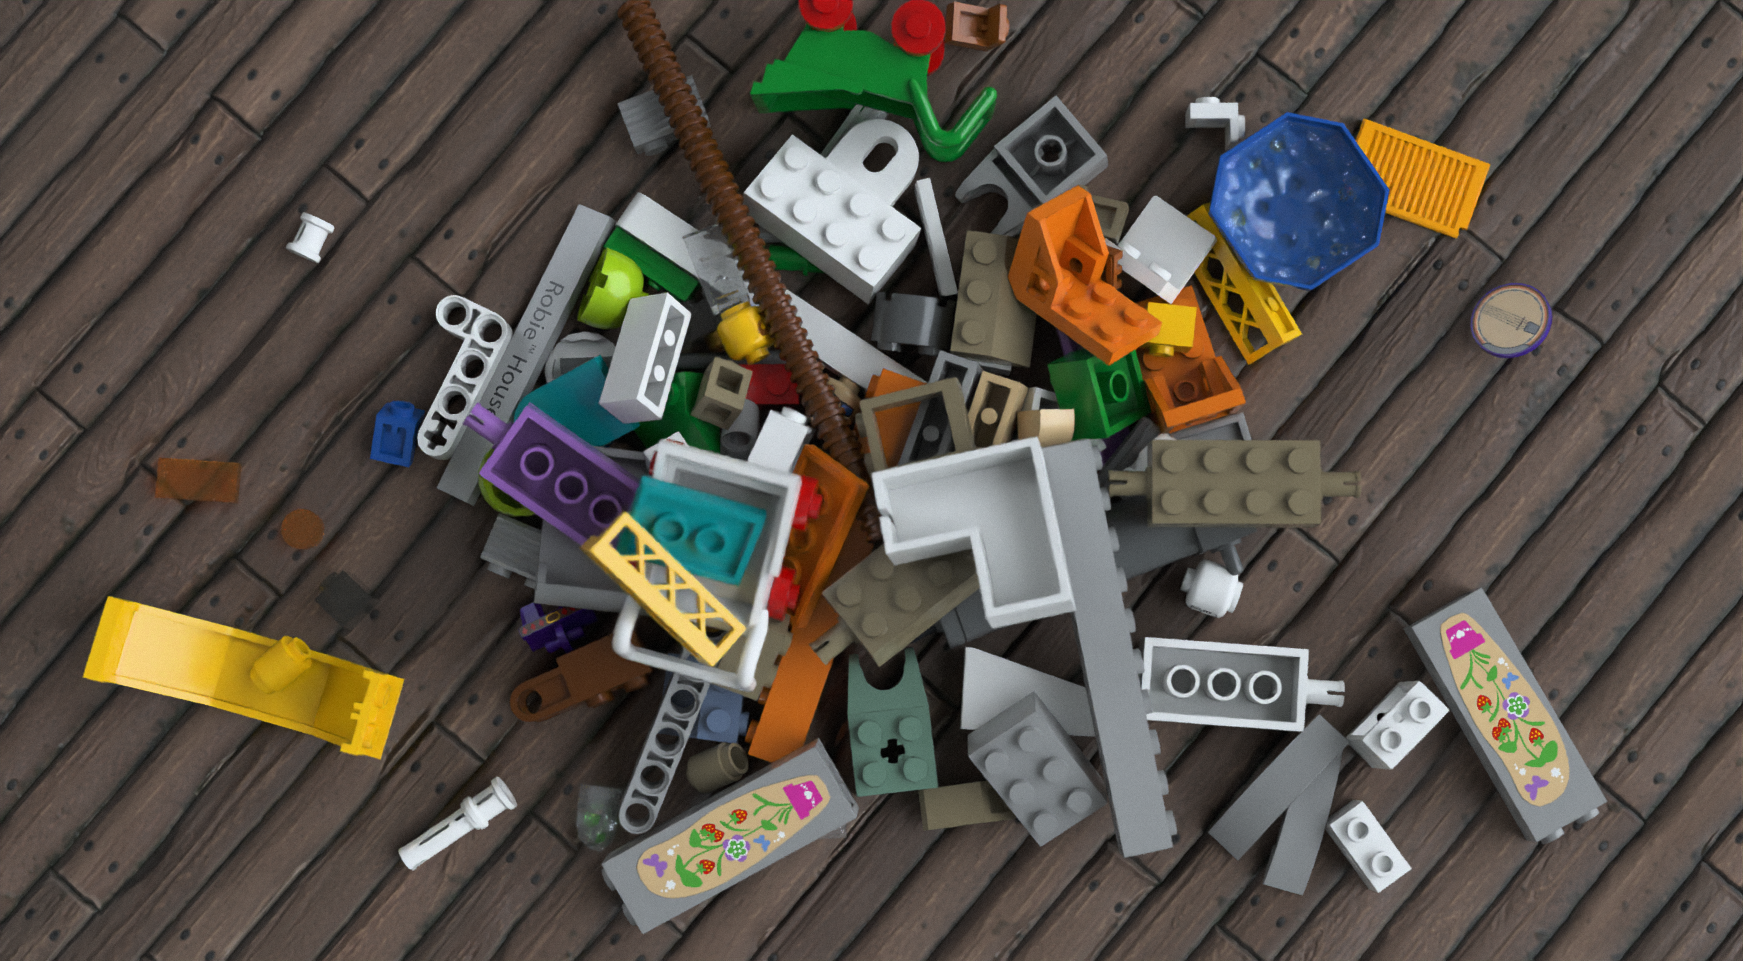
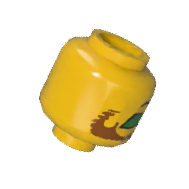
(744, 333)

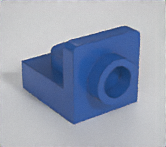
(396, 433)

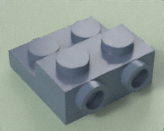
(720, 715)

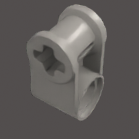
(742, 435)

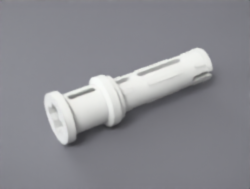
(473, 814)

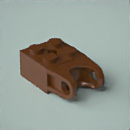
(583, 678)

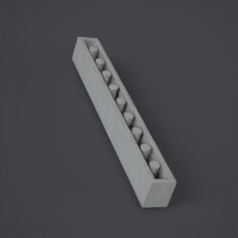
(1106, 651)

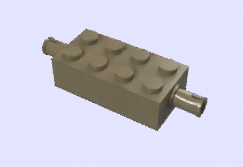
(1234, 483)
(894, 604)

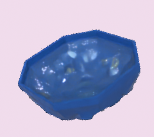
(1298, 201)

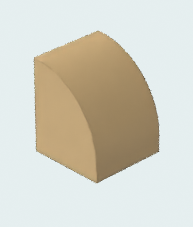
(1049, 425)

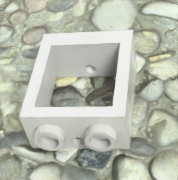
(782, 440)
(1408, 716)

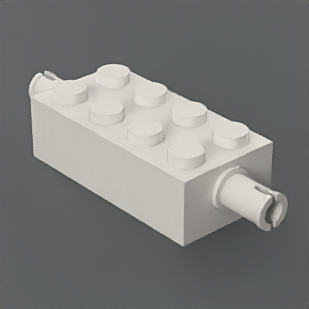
(1231, 684)

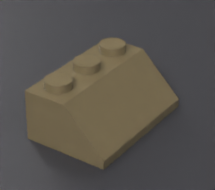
(988, 317)

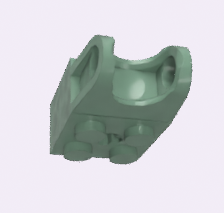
(886, 715)

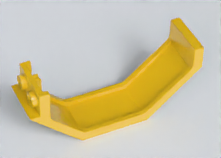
(212, 667)

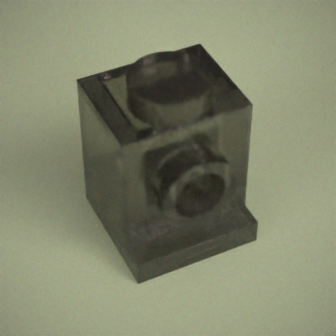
(701, 322)

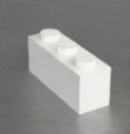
(645, 358)

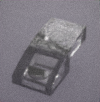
(716, 269)

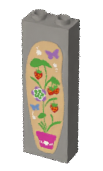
(1506, 716)
(729, 836)

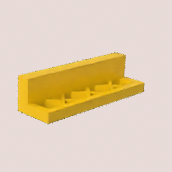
(1259, 297)
(652, 601)

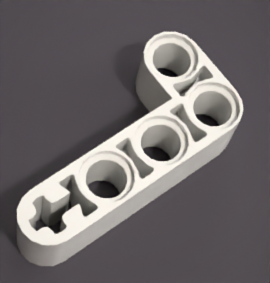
(456, 381)

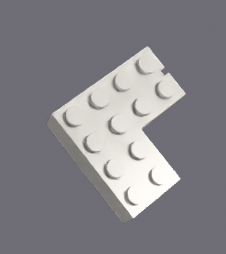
(986, 502)

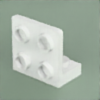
(1163, 248)

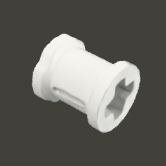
(310, 237)

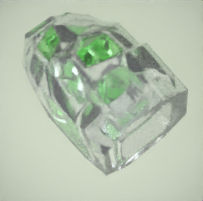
(598, 815)

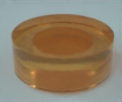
(302, 529)

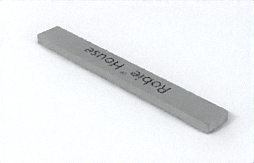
(531, 342)

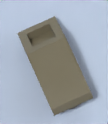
(962, 806)

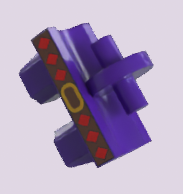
(554, 629)

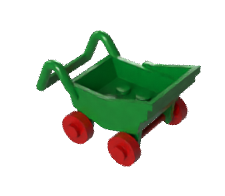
(849, 67)

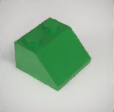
(1100, 394)
(677, 417)

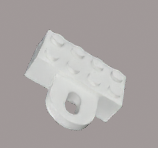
(837, 208)

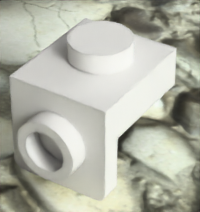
(1210, 113)

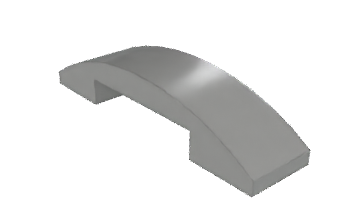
(1278, 787)
(1302, 833)

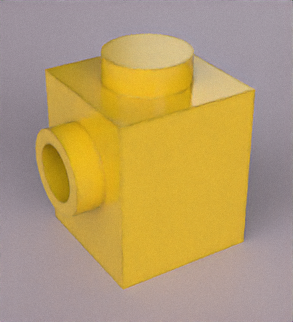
(1176, 329)

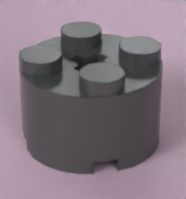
(913, 322)

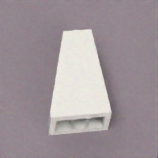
(997, 683)

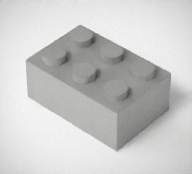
(1037, 769)

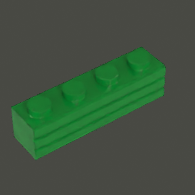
(655, 268)

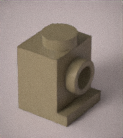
(722, 393)

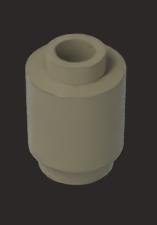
(716, 767)

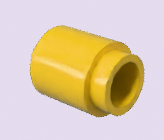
(281, 664)

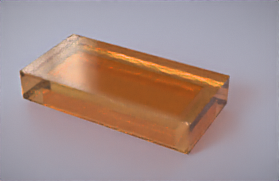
(198, 480)

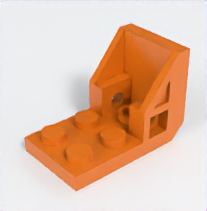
(1073, 294)
(1189, 385)

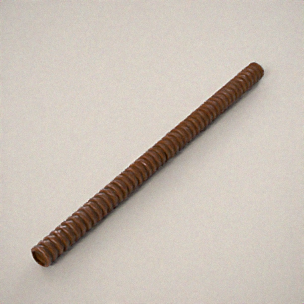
(748, 250)

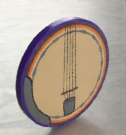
(1511, 320)

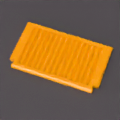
(1424, 179)

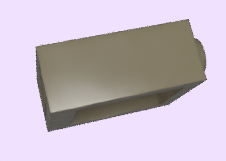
(956, 412)

